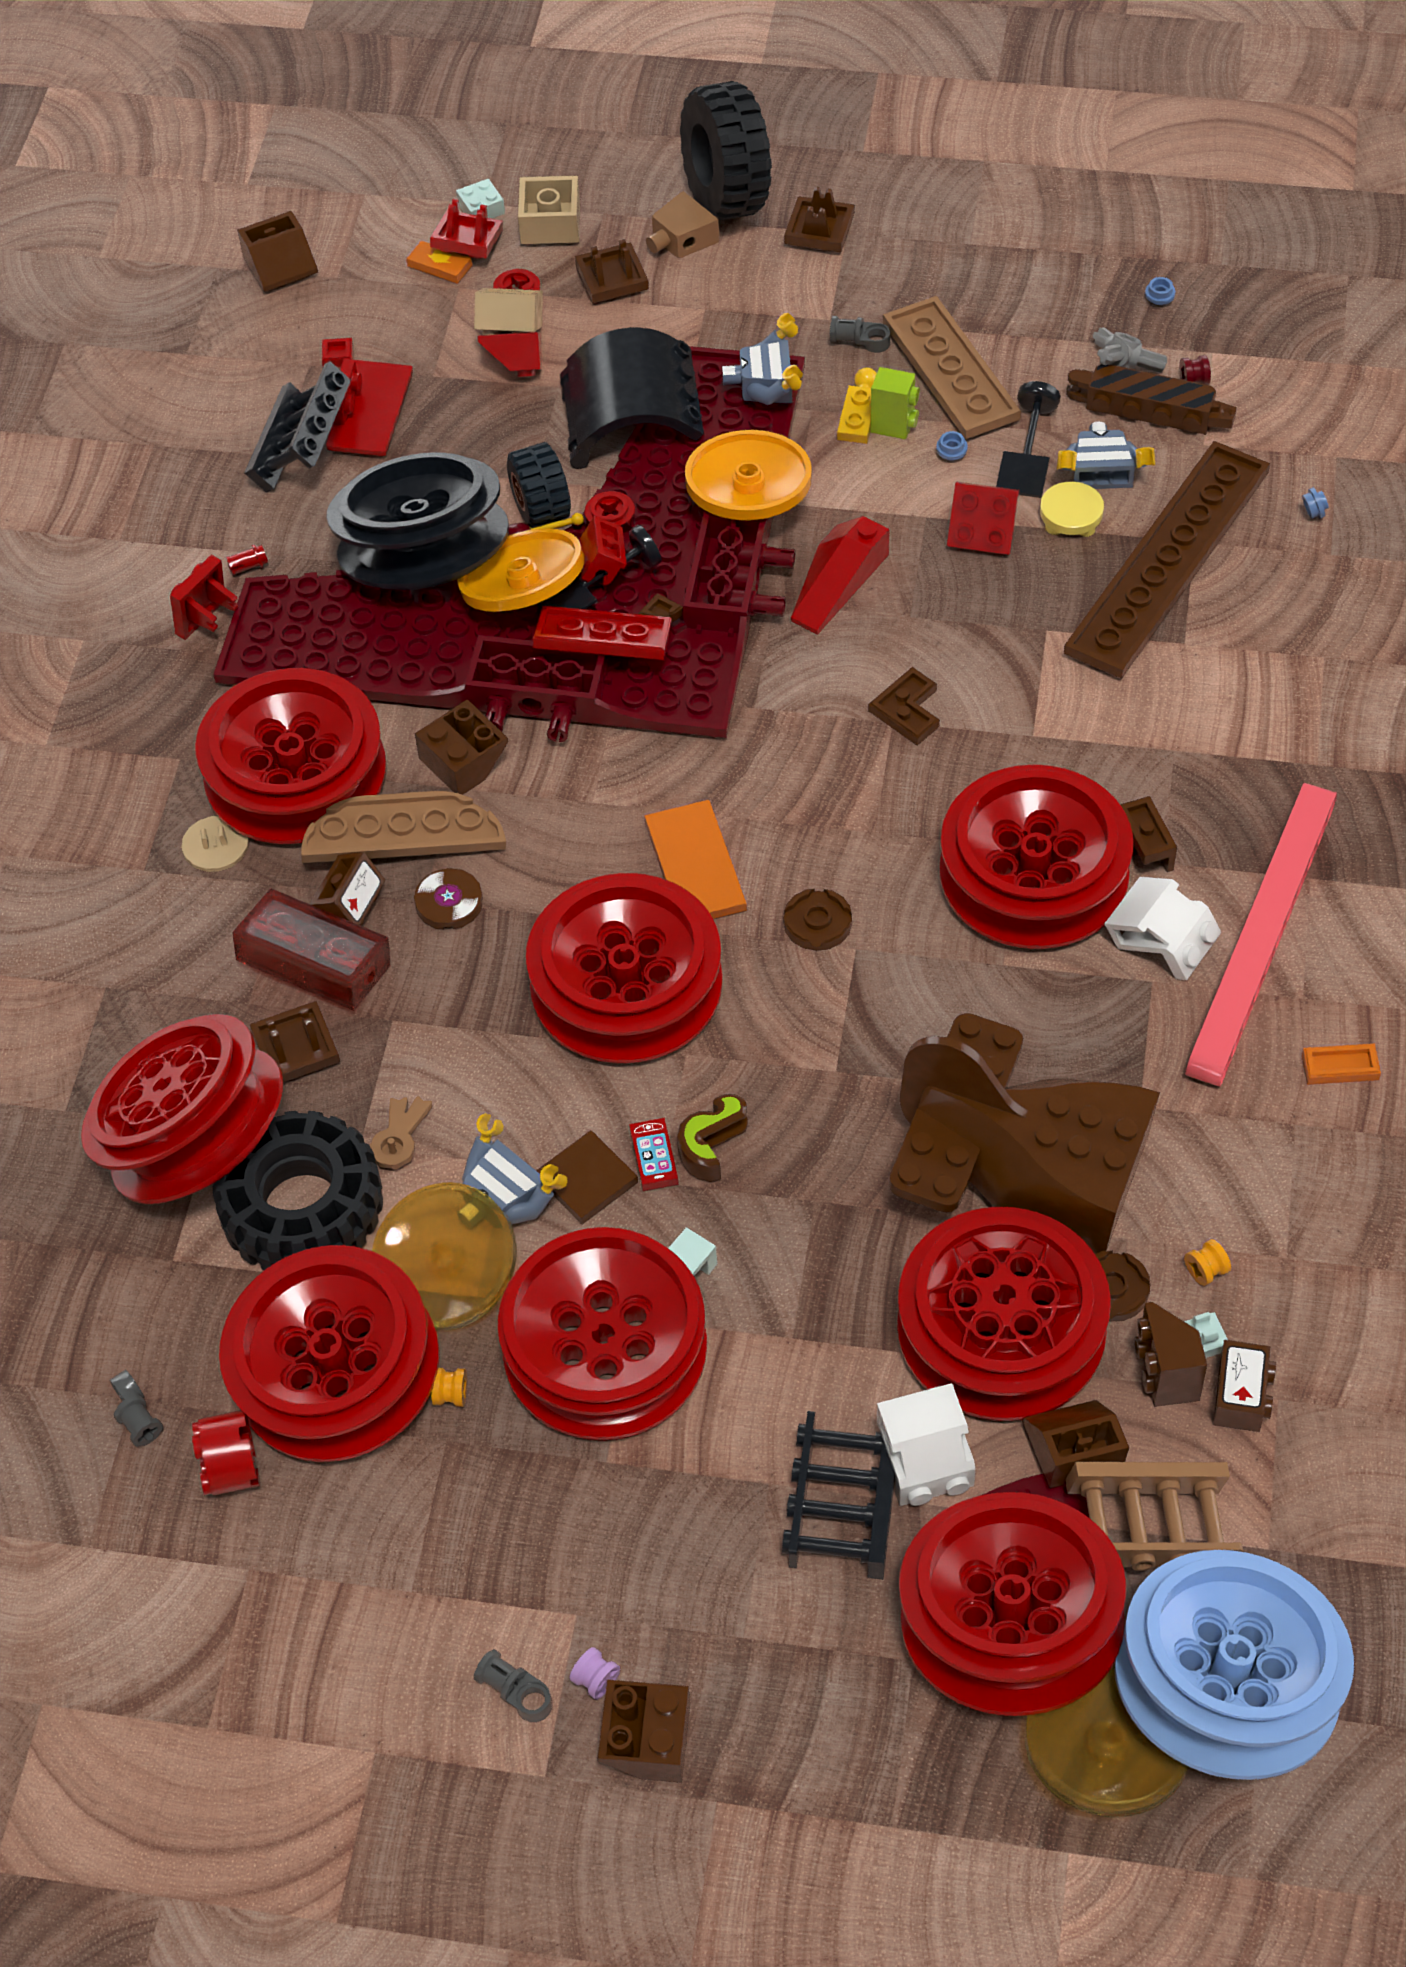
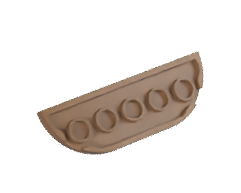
(402, 827)

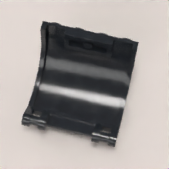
(626, 381)

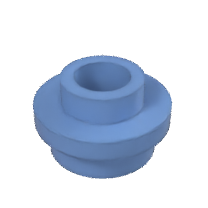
(1160, 291)
(951, 446)
(1315, 503)

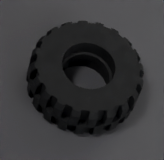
(726, 150)
(292, 1148)

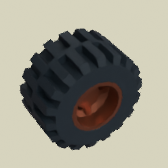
(538, 485)

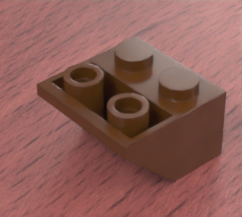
(277, 251)
(461, 747)
(1171, 1357)
(1075, 1435)
(645, 1729)

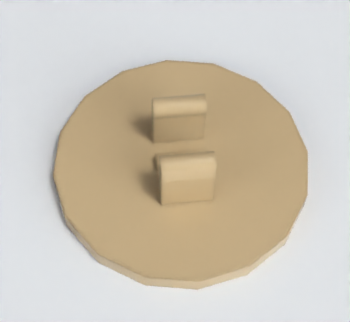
(213, 845)

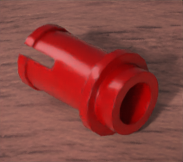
(247, 559)

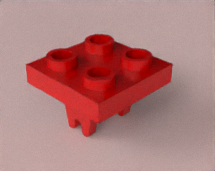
(466, 232)
(983, 518)
(200, 597)

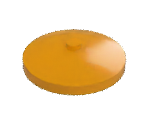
(748, 475)
(524, 571)

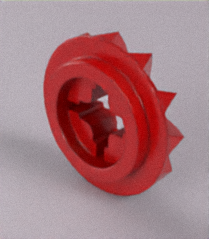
(521, 278)
(610, 502)

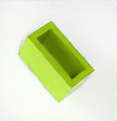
(894, 403)

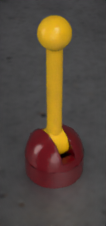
(576, 519)

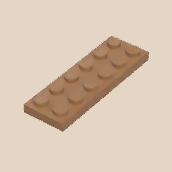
(951, 367)

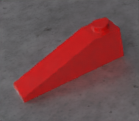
(839, 569)

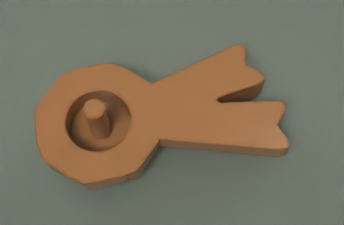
(395, 1145)

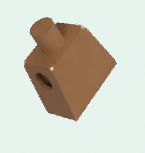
(683, 227)

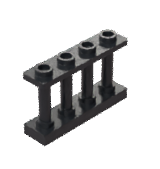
(297, 426)
(874, 1514)

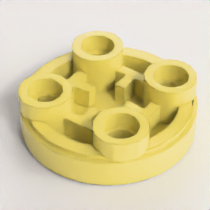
(1071, 509)

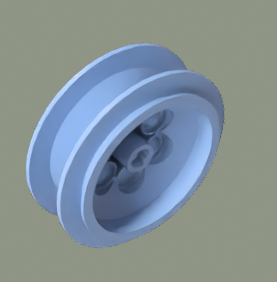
(1234, 1664)

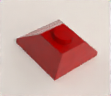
(515, 351)

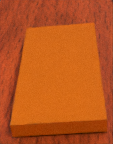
(696, 856)

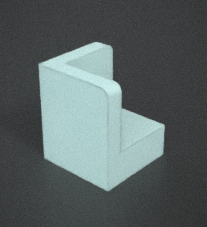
(695, 1252)

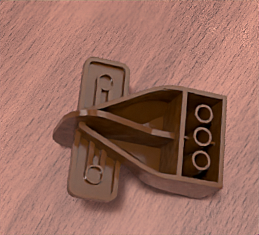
(1026, 1146)

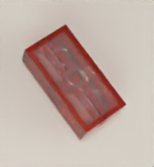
(312, 949)

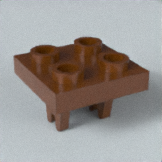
(819, 222)
(611, 272)
(296, 1040)

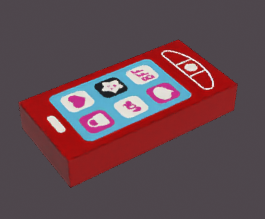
(653, 1154)

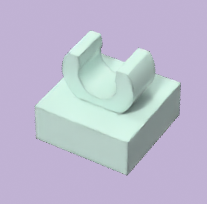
(1210, 1332)

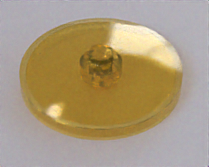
(452, 1248)
(1099, 1757)

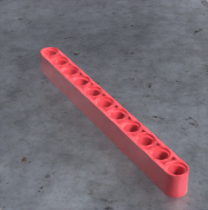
(1261, 935)

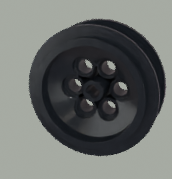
(418, 521)

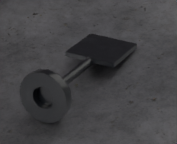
(1024, 470)
(576, 593)

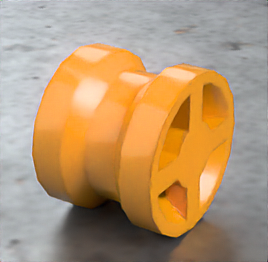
(1207, 1262)
(450, 1387)

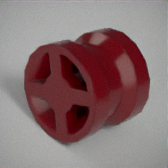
(1195, 370)

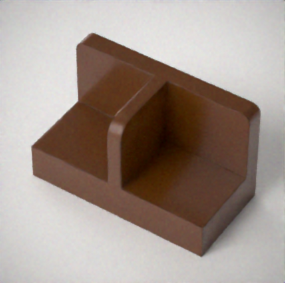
(1150, 834)

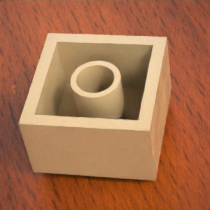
(549, 209)
(508, 310)

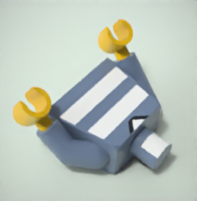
(766, 367)
(1104, 458)
(507, 1177)

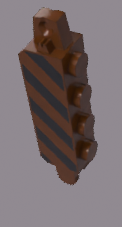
(1150, 398)

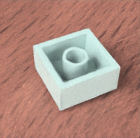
(481, 193)

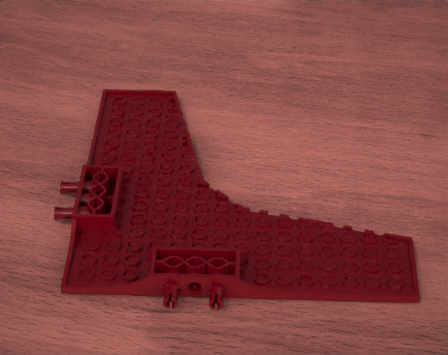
(442, 651)

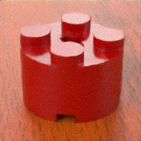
(225, 1453)

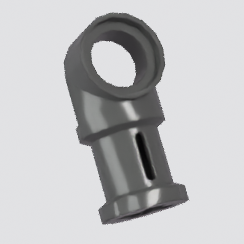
(860, 332)
(133, 1411)
(513, 1685)

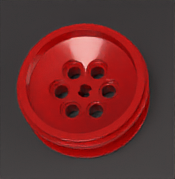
(563, 1289)

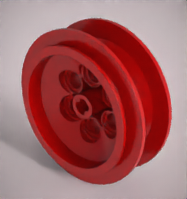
(287, 751)
(1035, 856)
(612, 930)
(182, 1109)
(288, 1313)
(1005, 1372)
(997, 1569)

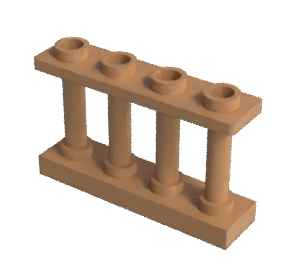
(1166, 1481)

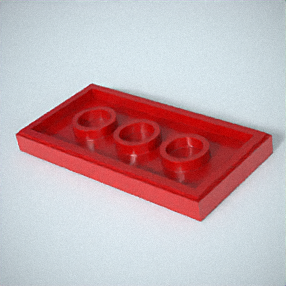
(602, 632)

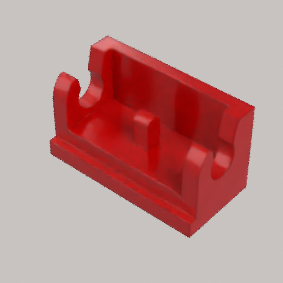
(602, 549)

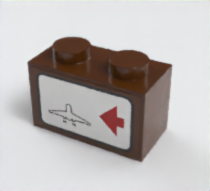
(349, 887)
(1243, 1386)

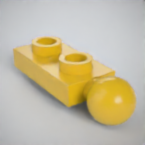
(856, 412)

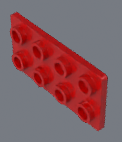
(369, 407)

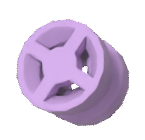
(593, 1672)

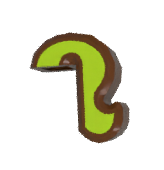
(709, 1129)

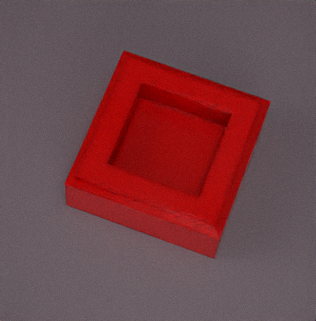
(336, 350)

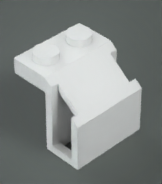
(1164, 922)
(927, 1444)

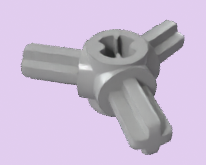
(1126, 351)

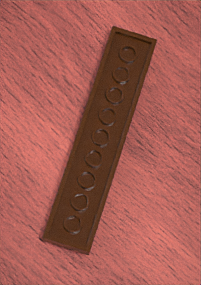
(1166, 559)

